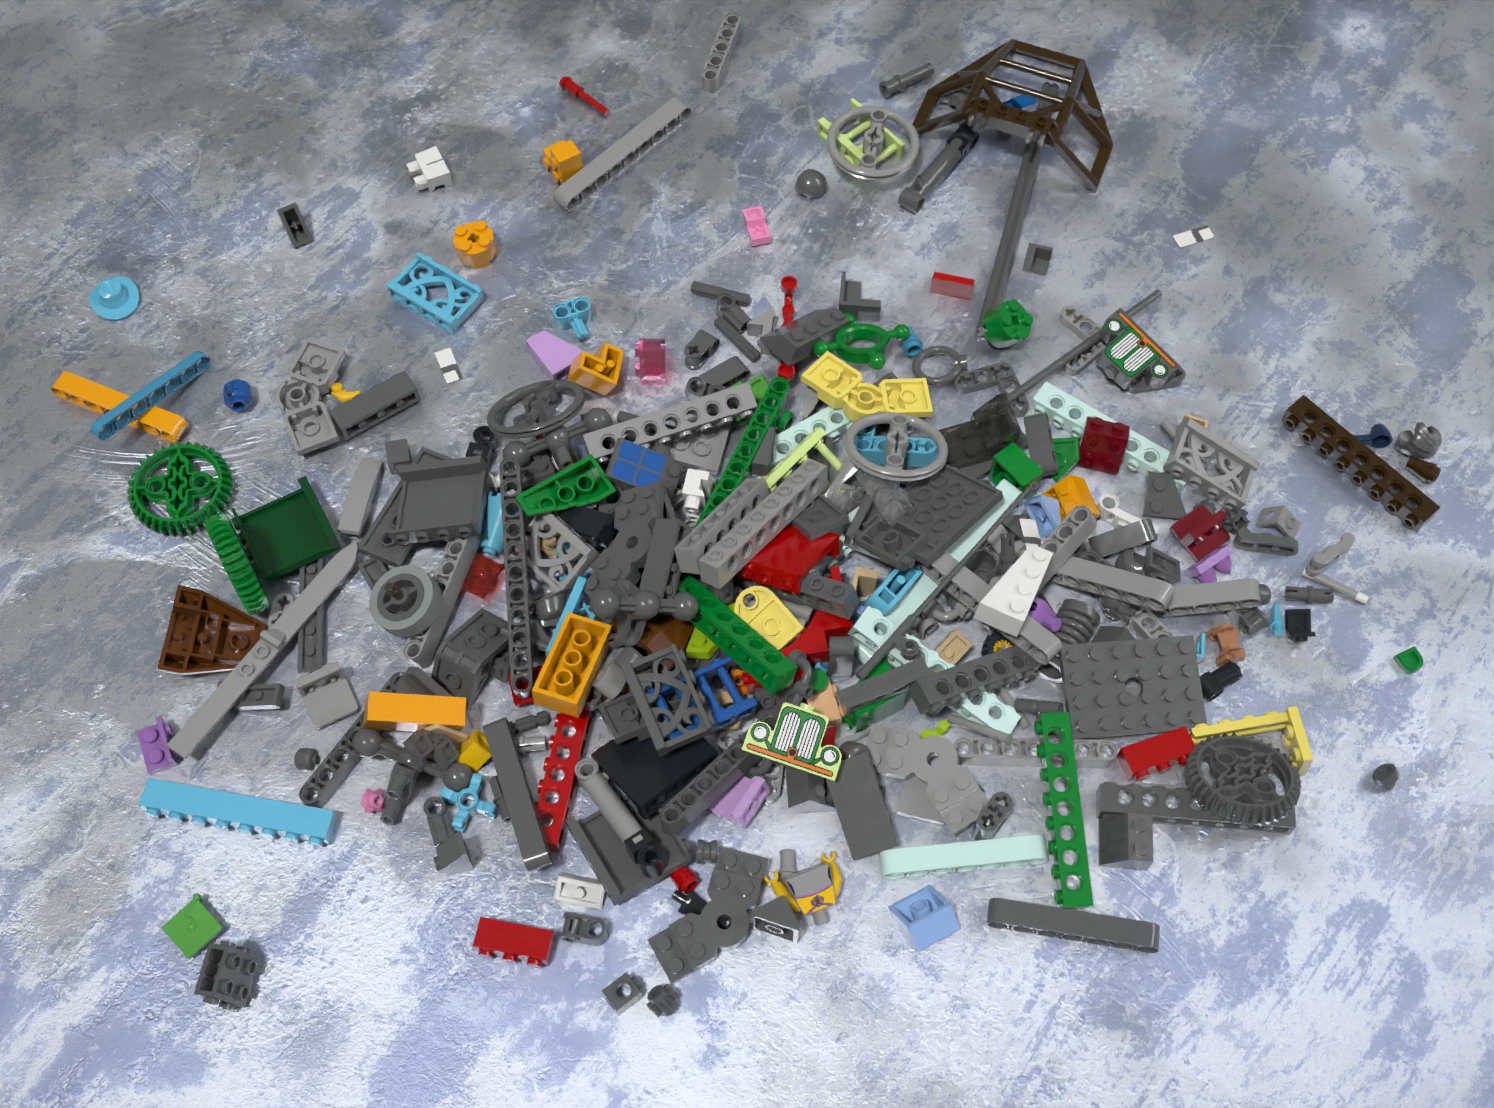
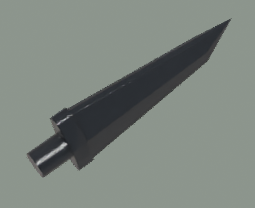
(694, 904)

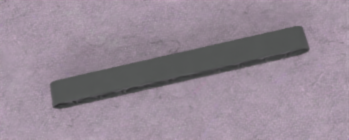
(516, 586)

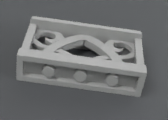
(1225, 453)
(568, 535)

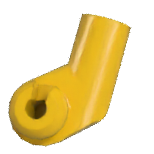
(341, 394)

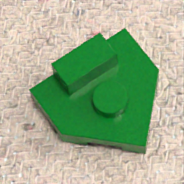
(1067, 455)

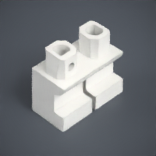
(432, 170)
(695, 489)

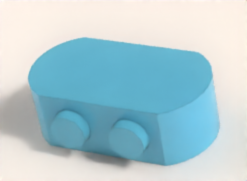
(892, 588)

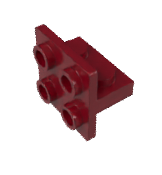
(1201, 531)

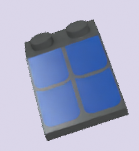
(638, 466)

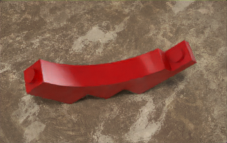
(813, 639)

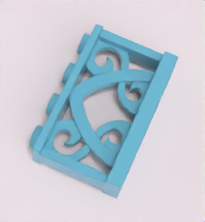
(436, 275)

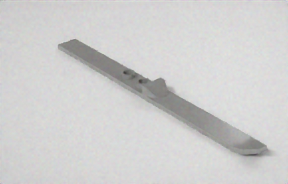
(264, 652)

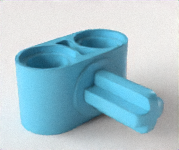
(573, 315)

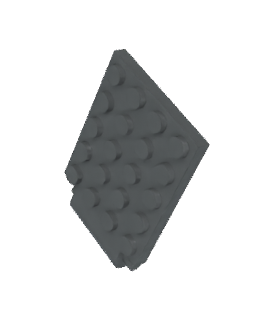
(941, 513)

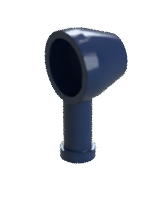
(1378, 437)

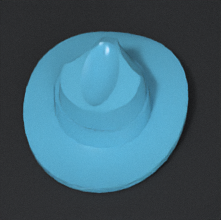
(115, 298)

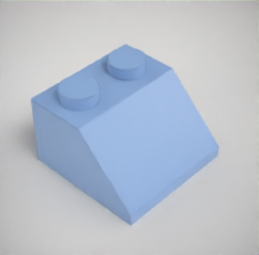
(924, 917)

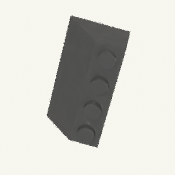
(798, 338)

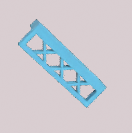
(573, 606)

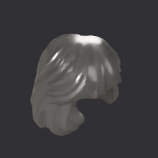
(1422, 443)

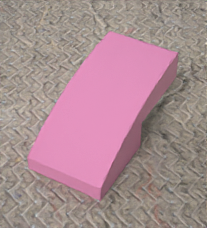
(756, 226)

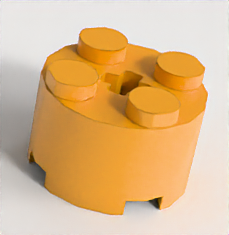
(475, 244)

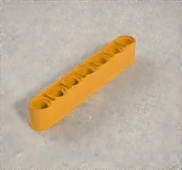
(103, 399)

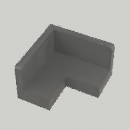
(850, 301)

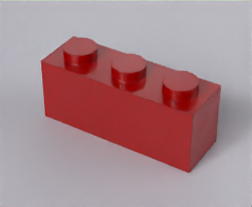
(1155, 754)
(514, 942)

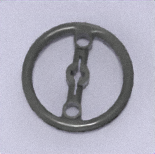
(535, 409)

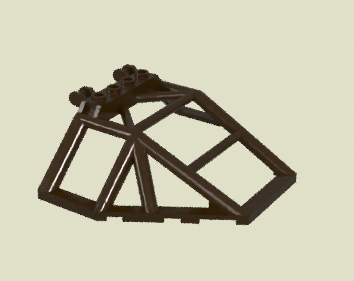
(1020, 122)

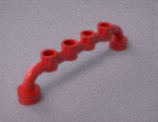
(788, 286)

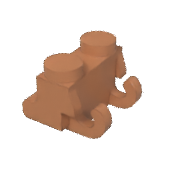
(1229, 643)

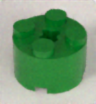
(1007, 324)

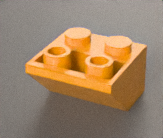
(1071, 493)

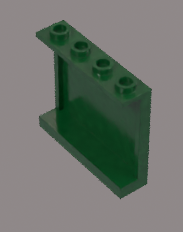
(286, 533)

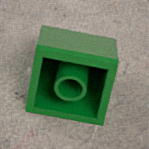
(877, 712)

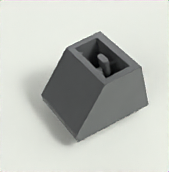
(808, 792)

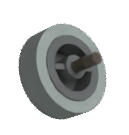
(405, 601)

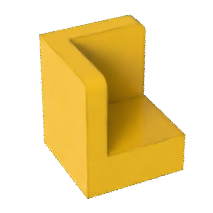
(474, 751)

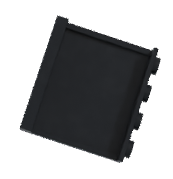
(652, 779)

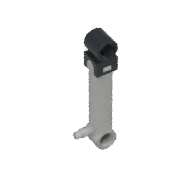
(636, 840)

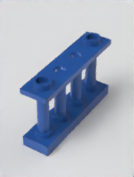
(721, 716)

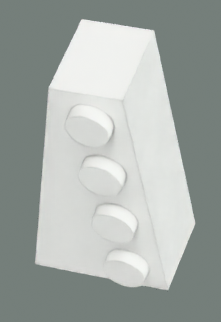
(1012, 596)

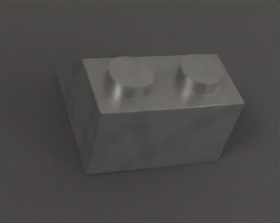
(1126, 841)

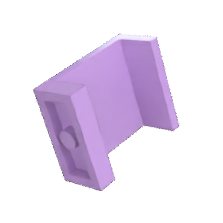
(741, 800)

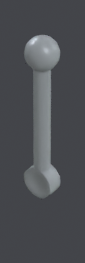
(1178, 785)

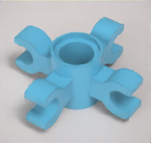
(485, 808)

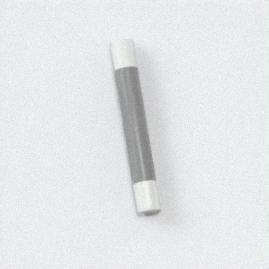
(1332, 584)

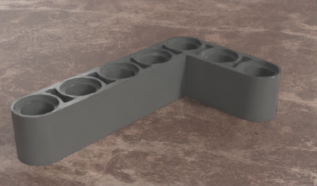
(840, 651)

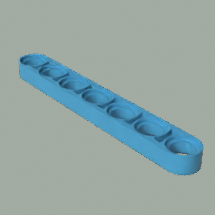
(143, 398)

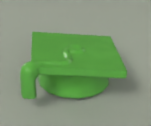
(192, 927)

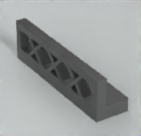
(882, 686)

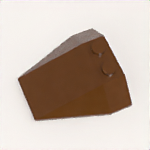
(206, 634)

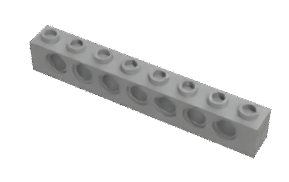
(740, 394)
(763, 523)

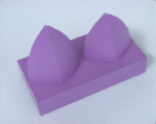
(1204, 568)

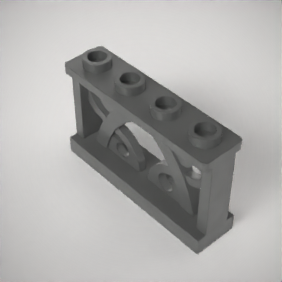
(657, 730)

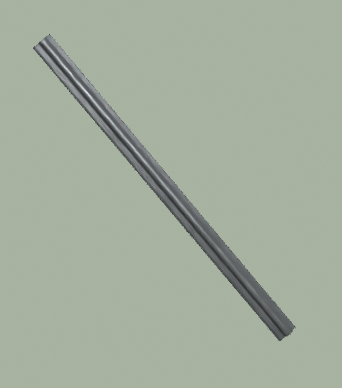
(1014, 220)

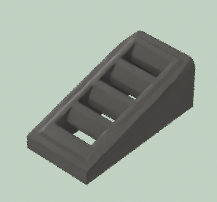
(762, 461)

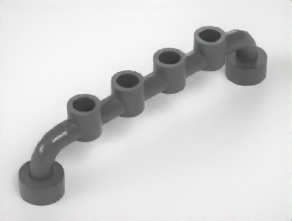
(801, 690)

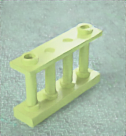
(854, 153)
(799, 455)

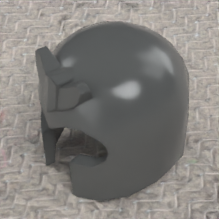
(984, 565)

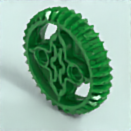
(180, 488)
(237, 563)

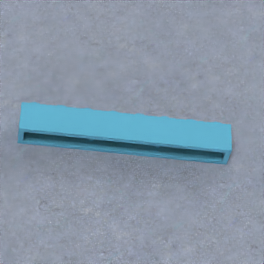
(238, 812)

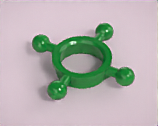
(862, 332)

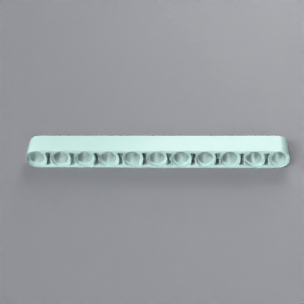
(924, 585)

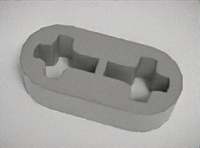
(276, 610)

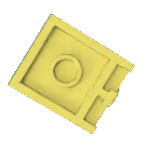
(1289, 722)

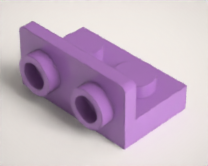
(154, 749)

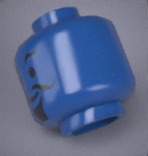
(237, 395)

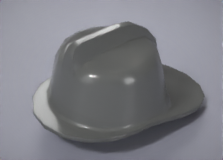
(551, 608)

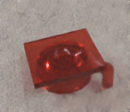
(482, 576)

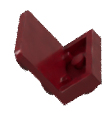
(1103, 445)

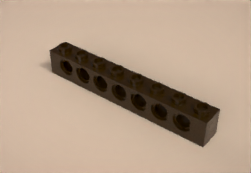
(1369, 466)

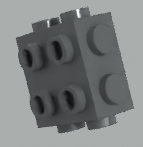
(226, 975)

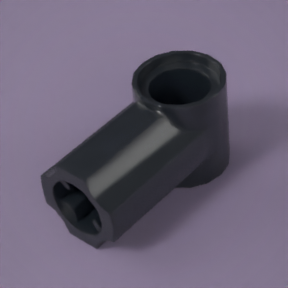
(1217, 681)

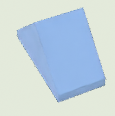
(1045, 512)

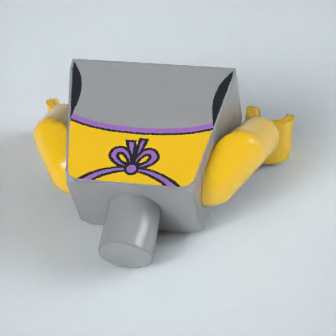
(810, 888)

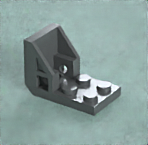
(467, 655)

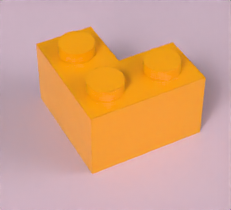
(562, 160)
(597, 371)

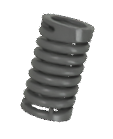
(1073, 630)

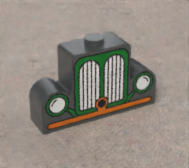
(1133, 354)

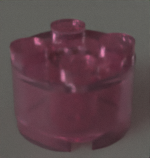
(651, 359)

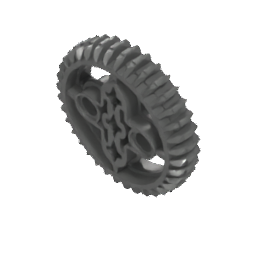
(1242, 779)

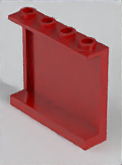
(789, 559)

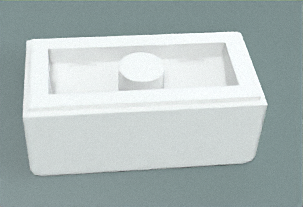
(579, 890)

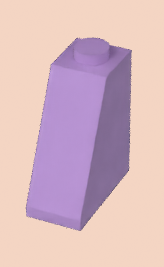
(552, 354)

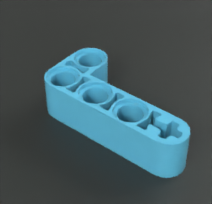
(919, 450)

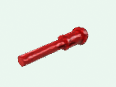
(569, 85)

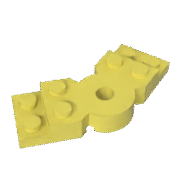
(843, 388)

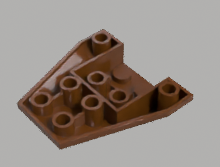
(661, 633)

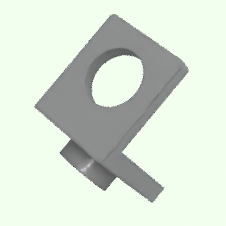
(1282, 519)

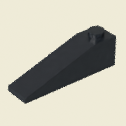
(592, 524)

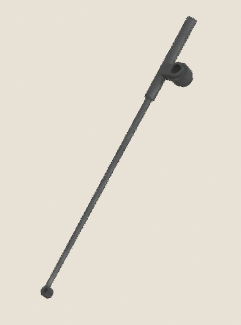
(897, 638)

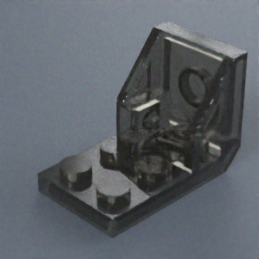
(986, 434)

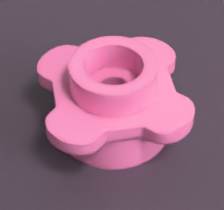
(373, 800)

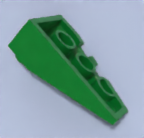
(570, 488)

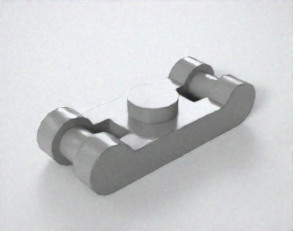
(1329, 555)

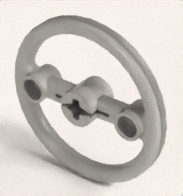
(867, 167)
(894, 462)

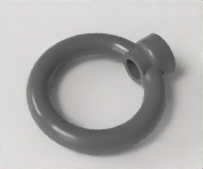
(959, 362)

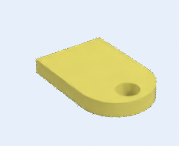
(768, 616)

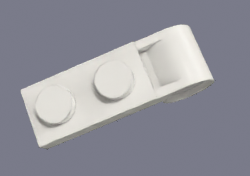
(1115, 516)

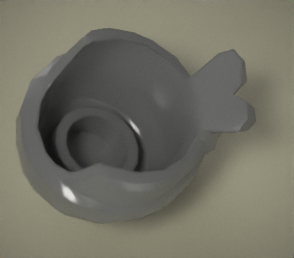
(1130, 561)
(1114, 608)

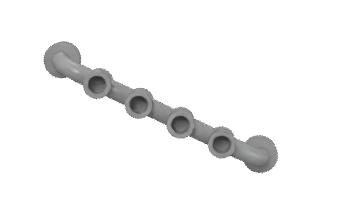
(934, 609)

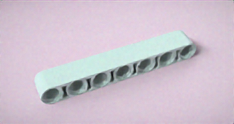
(963, 857)

